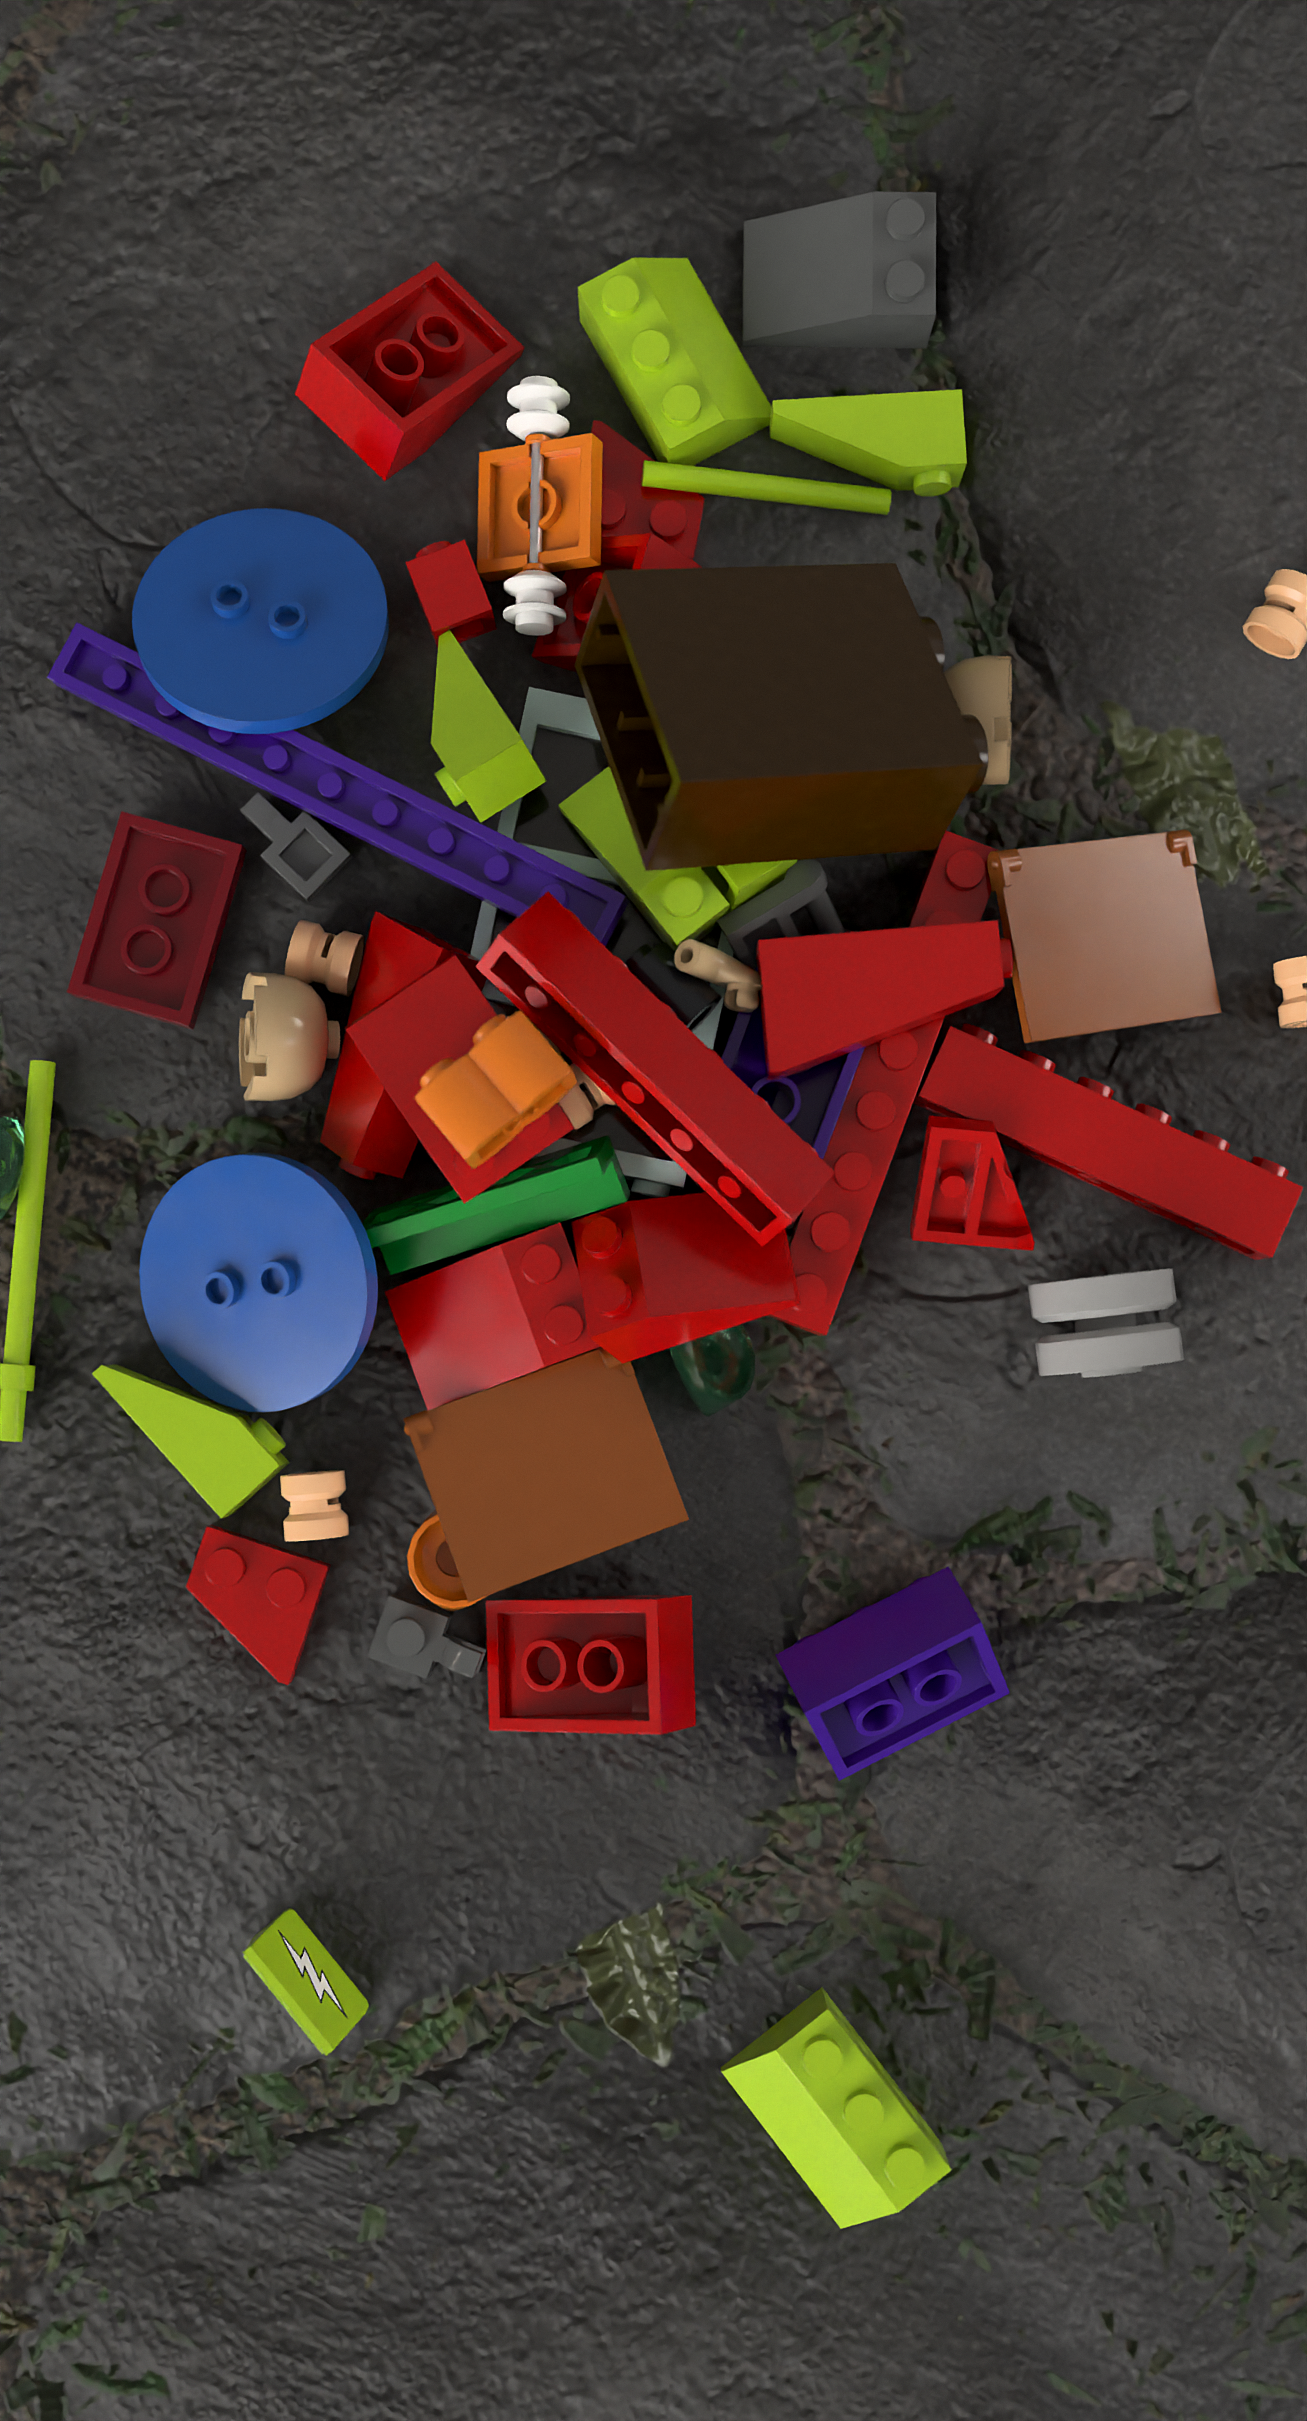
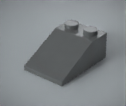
(842, 274)

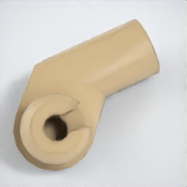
(719, 968)

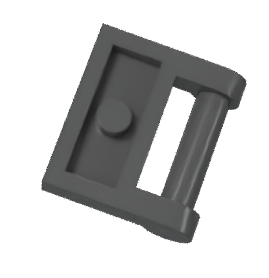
(769, 913)

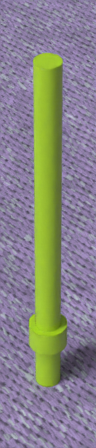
(15, 1372)

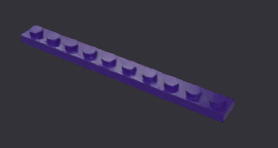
(341, 792)

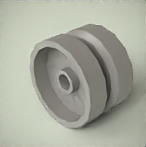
(1106, 1324)

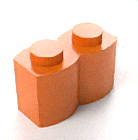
(494, 1087)

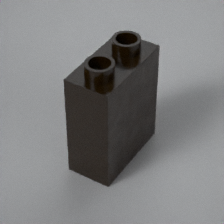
(775, 713)

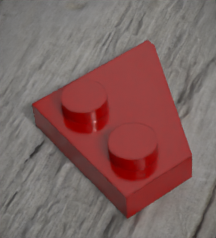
(639, 509)
(967, 1189)
(259, 1595)

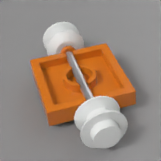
(539, 506)

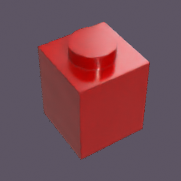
(451, 591)

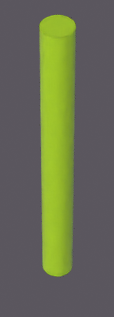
(765, 487)

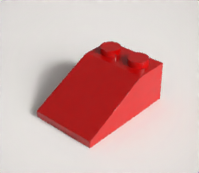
(405, 369)
(414, 1032)
(675, 1273)
(493, 1316)
(591, 1664)

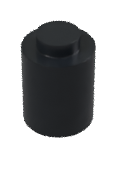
(684, 993)

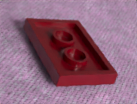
(157, 920)

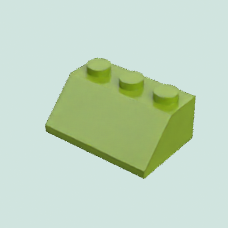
(672, 358)
(837, 2114)

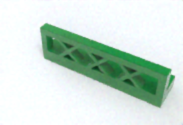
(525, 1200)

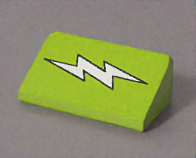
(306, 1980)

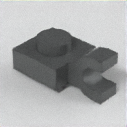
(299, 850)
(415, 1638)

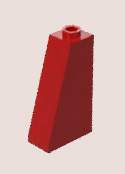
(865, 986)
(361, 1116)

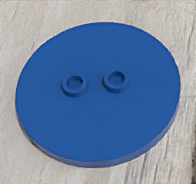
(260, 621)
(258, 1282)

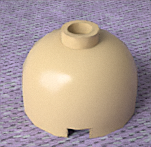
(985, 691)
(283, 1037)

